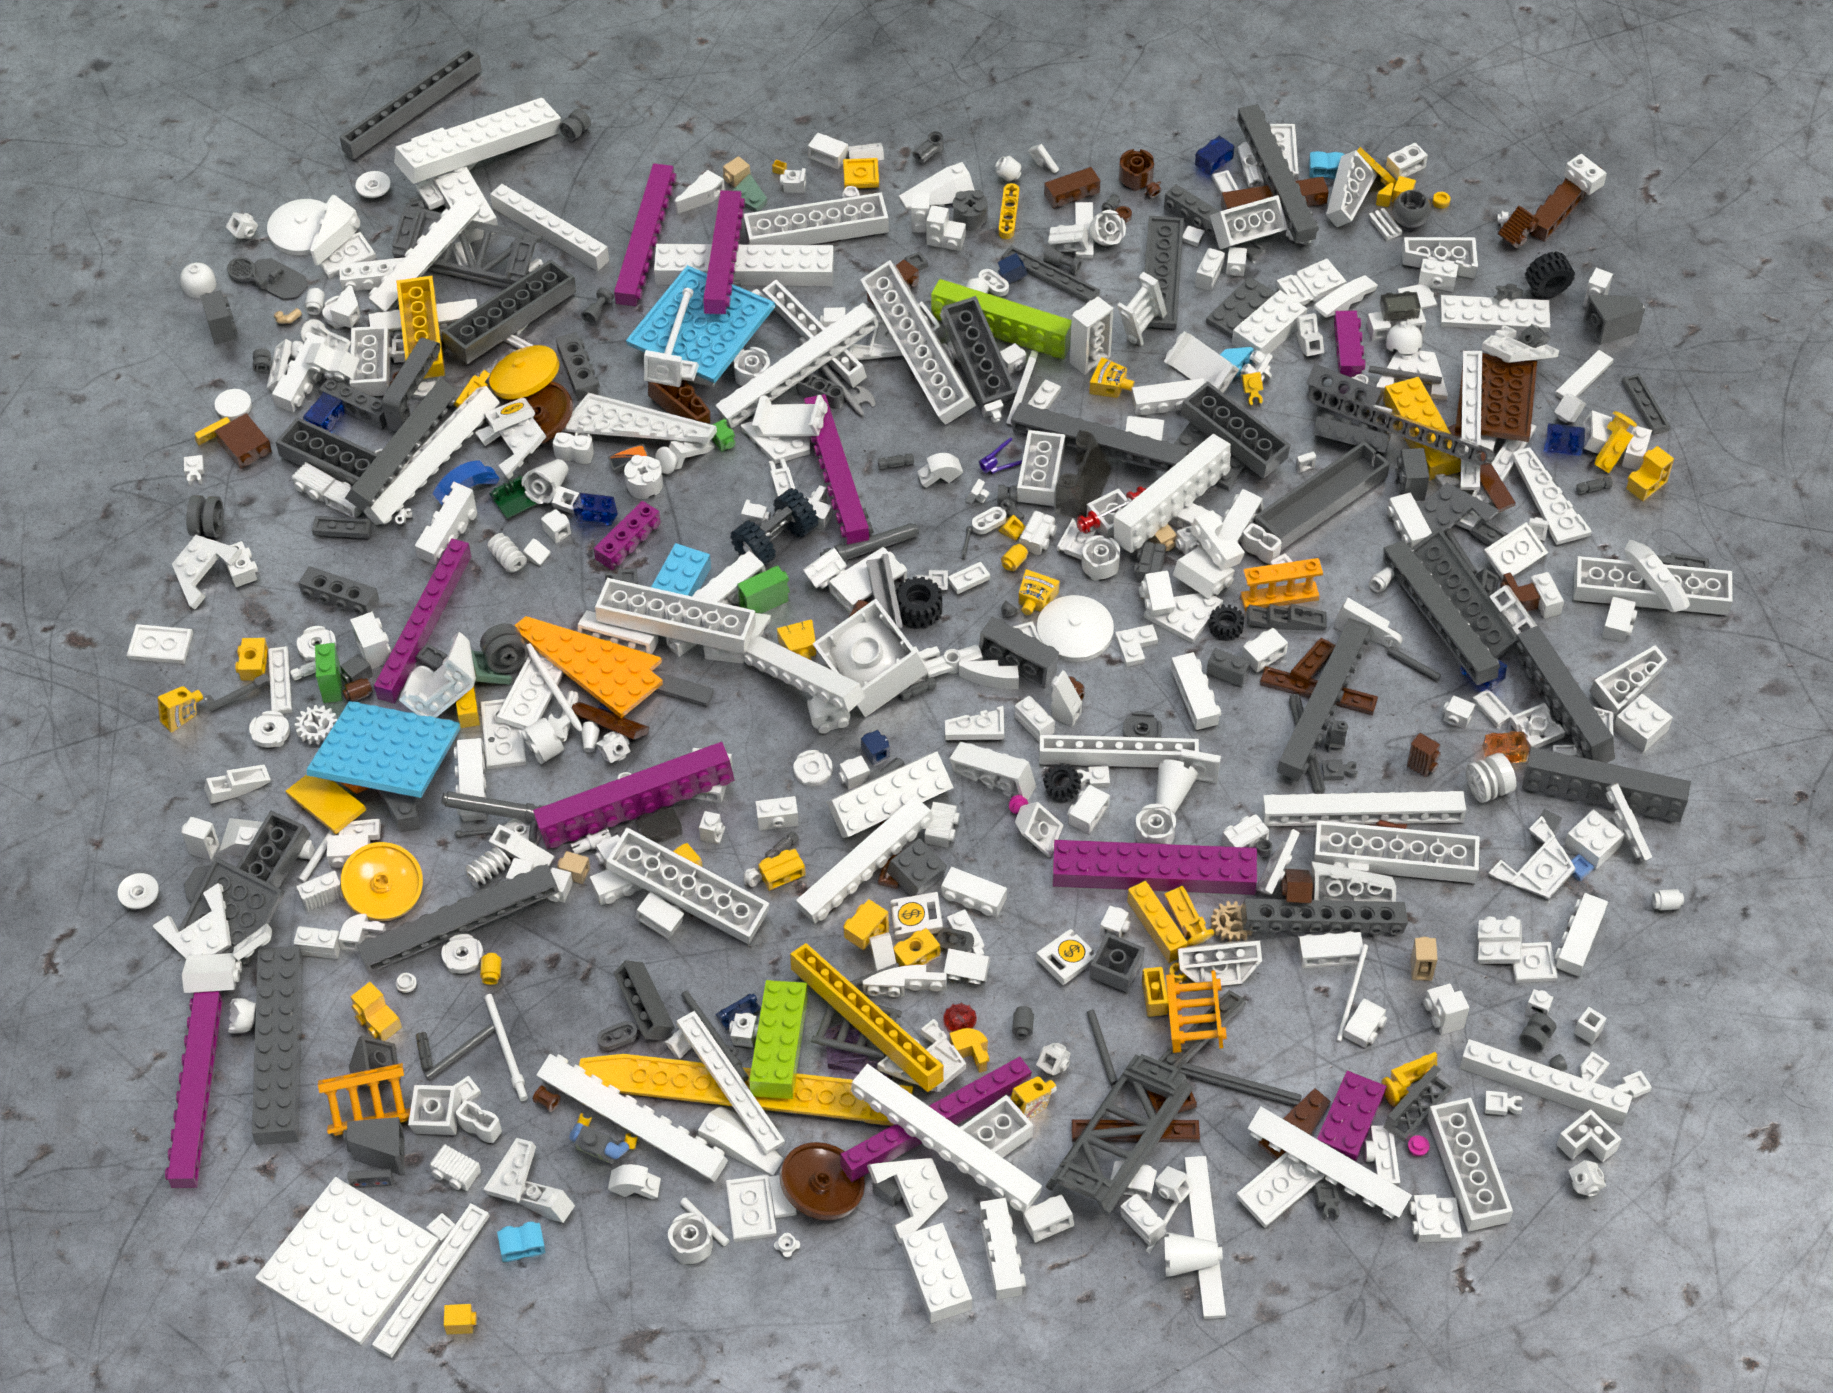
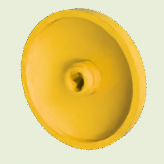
(524, 372)
(381, 881)

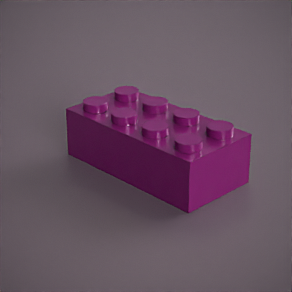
(1352, 1114)

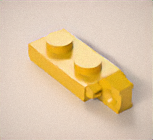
(474, 383)

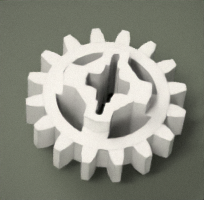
(316, 732)

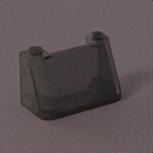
(1078, 490)

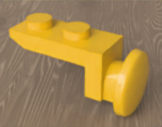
(1616, 442)
(1187, 917)
(1405, 1075)

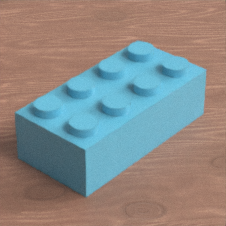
(683, 571)

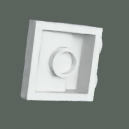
(1499, 940)
(1435, 1218)

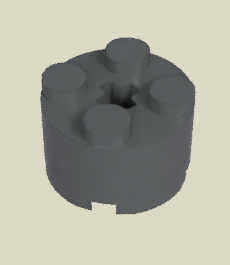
(970, 208)

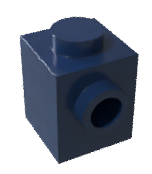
(1012, 268)
(875, 746)

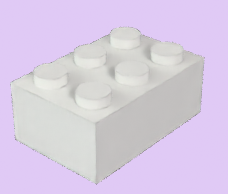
(1000, 1127)

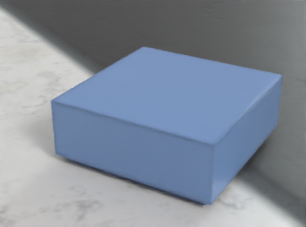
(1582, 867)

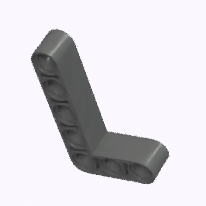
(407, 381)

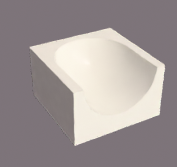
(873, 653)

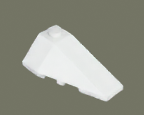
(336, 228)

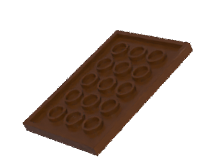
(1505, 398)

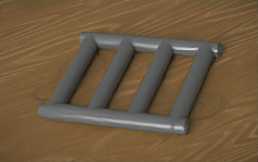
(839, 1043)

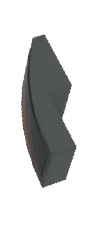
(621, 458)

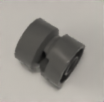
(575, 124)
(1537, 1032)

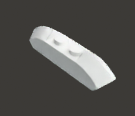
(1657, 576)

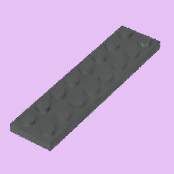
(1164, 263)
(1466, 592)

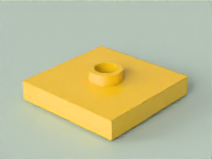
(861, 173)

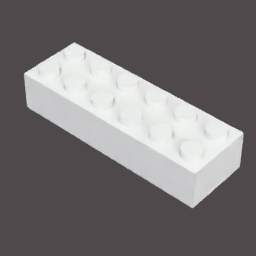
(888, 793)
(1469, 1164)

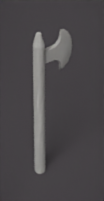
(863, 396)

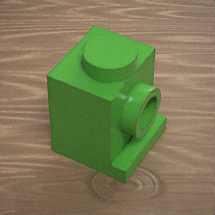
(724, 436)

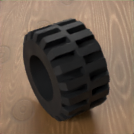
(1549, 275)
(922, 590)

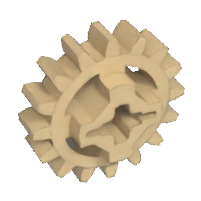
(1231, 920)

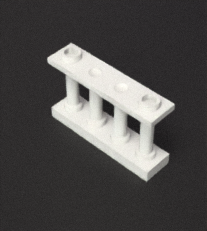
(1142, 308)

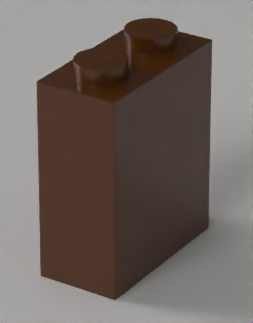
(243, 441)

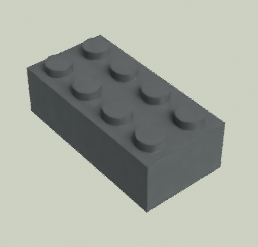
(1013, 647)
(274, 848)

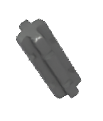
(895, 461)
(1594, 485)
(918, 688)
(783, 844)
(424, 1051)

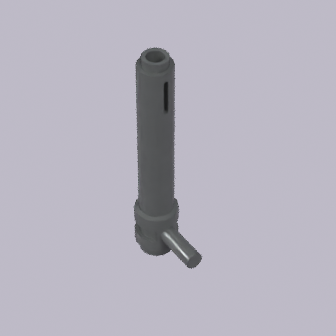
(876, 542)
(494, 807)

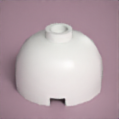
(1107, 228)
(197, 280)
(1404, 338)

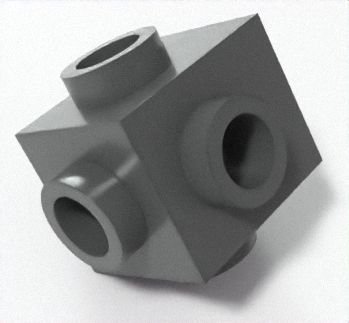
(1534, 336)

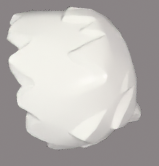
(242, 1016)

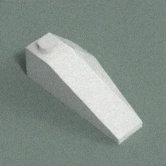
(941, 186)
(731, 1135)

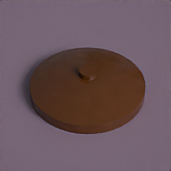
(552, 409)
(818, 1184)

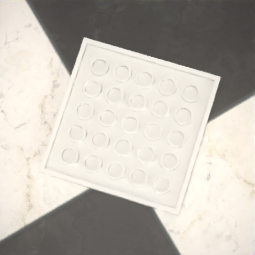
(347, 1260)

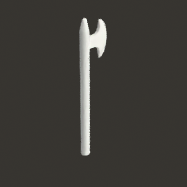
(570, 717)

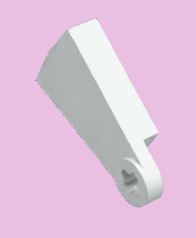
(1379, 625)

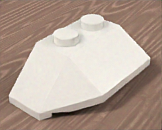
(1230, 960)

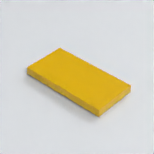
(326, 802)

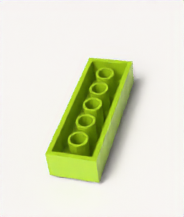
(778, 1039)

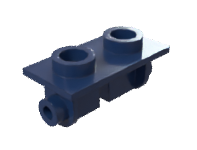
(745, 1005)

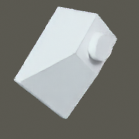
(1039, 826)
(238, 836)

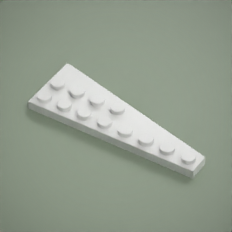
(617, 418)

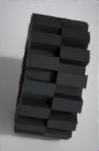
(1229, 614)
(1058, 773)

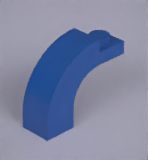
(466, 475)

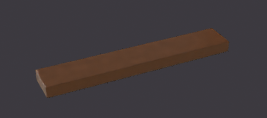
(1491, 482)
(1284, 682)
(1176, 1132)

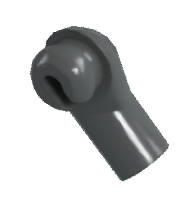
(1010, 508)

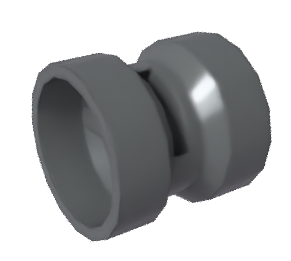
(261, 361)
(1003, 493)

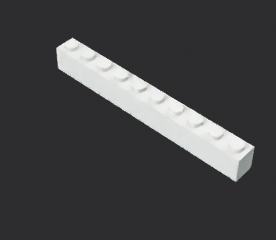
(798, 364)
(432, 454)
(1364, 808)
(632, 1117)
(946, 1138)

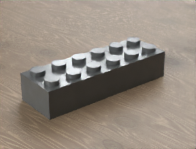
(978, 352)
(1248, 437)
(324, 450)

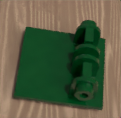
(512, 497)

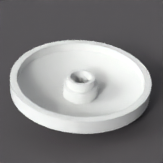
(295, 226)
(1076, 627)

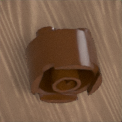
(1136, 169)

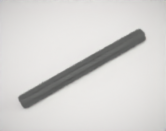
(1314, 769)
(1241, 1084)

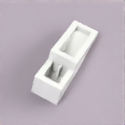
(990, 674)
(236, 783)

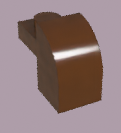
(1526, 594)

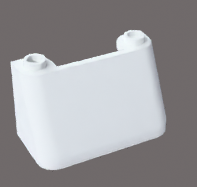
(433, 692)

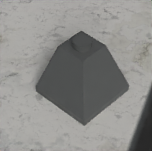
(372, 1054)

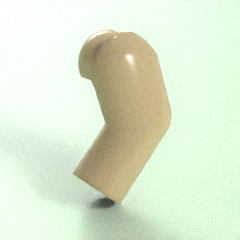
(287, 319)

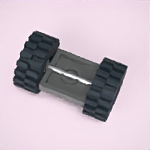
(791, 513)

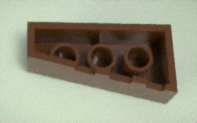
(680, 401)

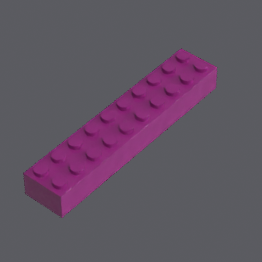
(634, 795)
(1160, 865)

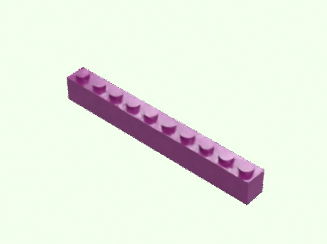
(644, 235)
(724, 252)
(839, 480)
(422, 620)
(195, 1090)
(954, 1107)

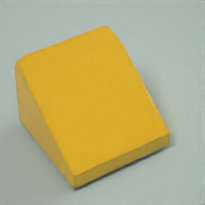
(1384, 196)
(1012, 528)

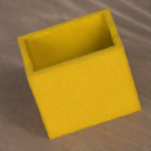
(779, 167)

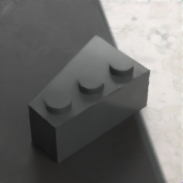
(401, 809)

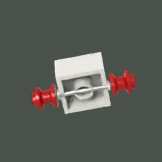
(1102, 512)

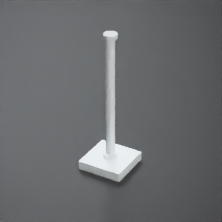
(664, 367)

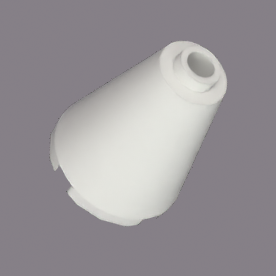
(544, 480)
(1173, 783)
(1189, 1254)

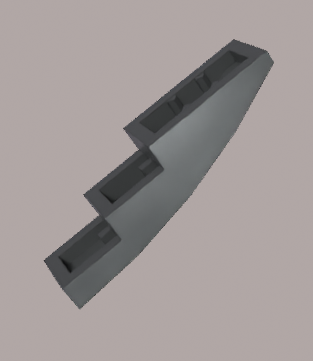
(1289, 618)

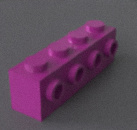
(1348, 343)
(627, 535)

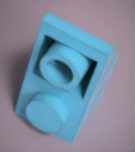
(1238, 357)

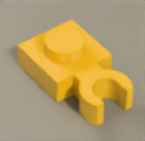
(1252, 384)

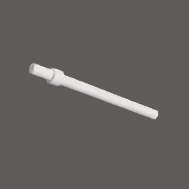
(517, 1079)

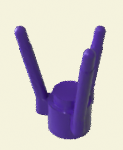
(989, 463)

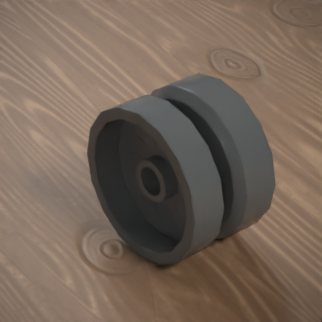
(204, 516)
(504, 648)

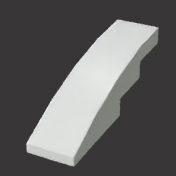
(1345, 296)

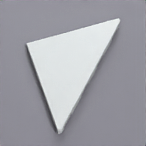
(1023, 384)

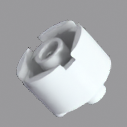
(750, 364)
(643, 476)
(1100, 557)
(826, 716)
(542, 740)
(1155, 825)
(694, 1249)

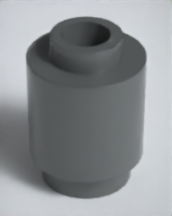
(1023, 1022)

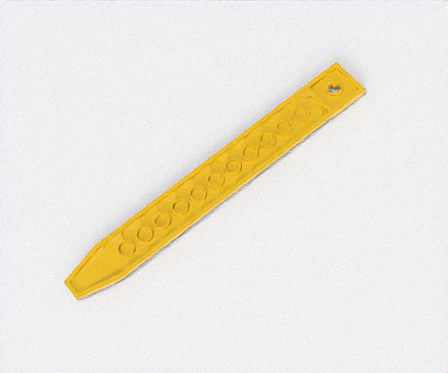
(694, 1083)

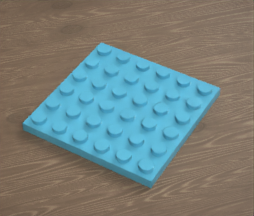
(702, 338)
(384, 749)

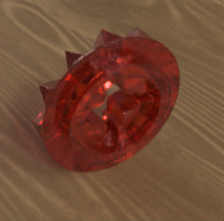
(956, 1024)

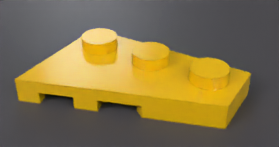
(1386, 177)

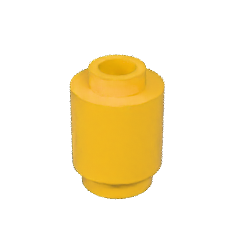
(1014, 557)
(490, 968)

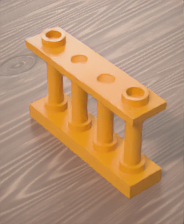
(1285, 594)
(1176, 1005)
(371, 1078)

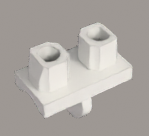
(1261, 364)

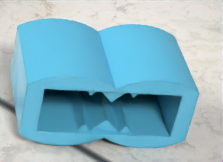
(1324, 164)
(521, 1241)

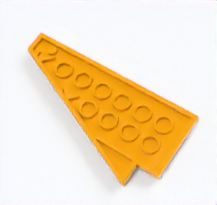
(606, 670)

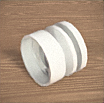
(1490, 777)

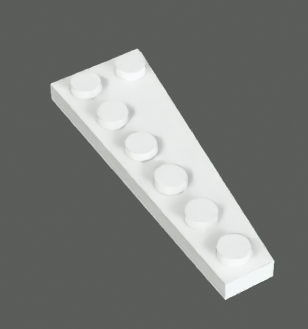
(1563, 521)

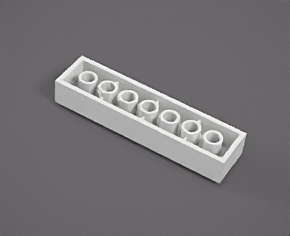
(461, 182)
(818, 221)
(1172, 493)
(1603, 579)
(675, 616)
(1399, 851)
(687, 885)

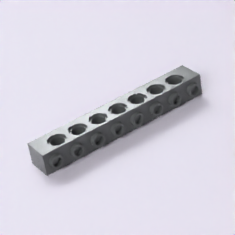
(1332, 910)

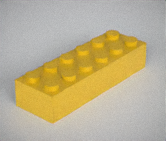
(420, 317)
(1413, 402)

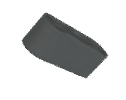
(814, 386)

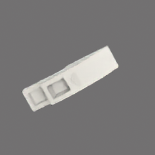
(896, 980)

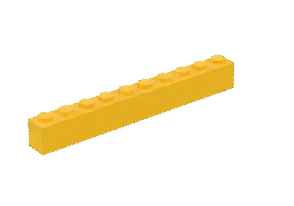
(867, 1017)

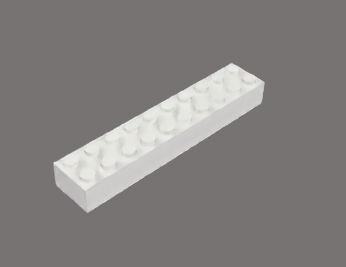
(477, 140)
(755, 263)
(918, 342)

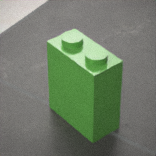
(764, 590)
(328, 672)

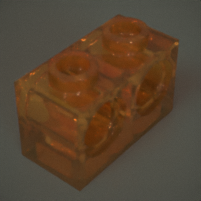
(1504, 744)

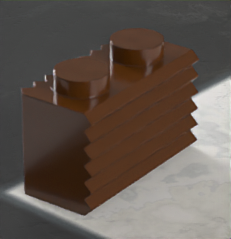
(1518, 227)
(1423, 755)

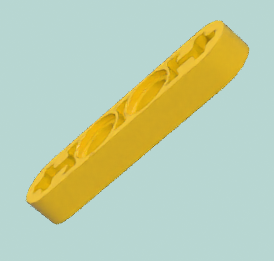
(1009, 211)

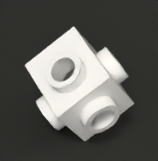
(242, 225)
(1187, 541)
(613, 747)
(744, 1030)
(1054, 1058)
(1587, 1178)

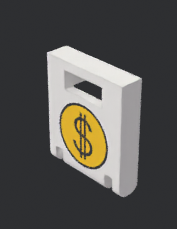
(509, 414)
(912, 915)
(1069, 952)

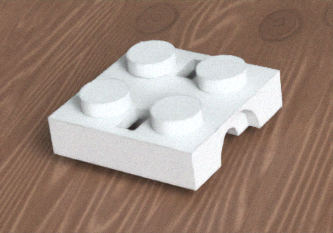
(1539, 725)

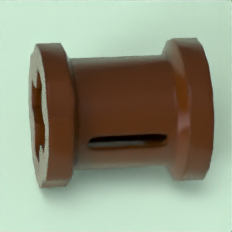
(546, 1098)

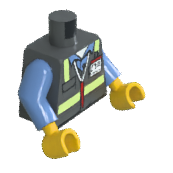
(597, 1143)

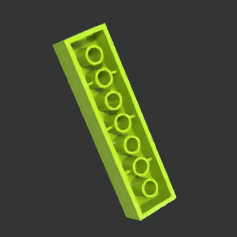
(1010, 320)

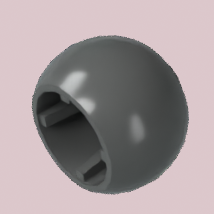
(1411, 208)

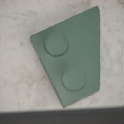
(753, 195)
(484, 673)

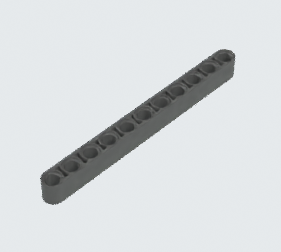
(1408, 428)

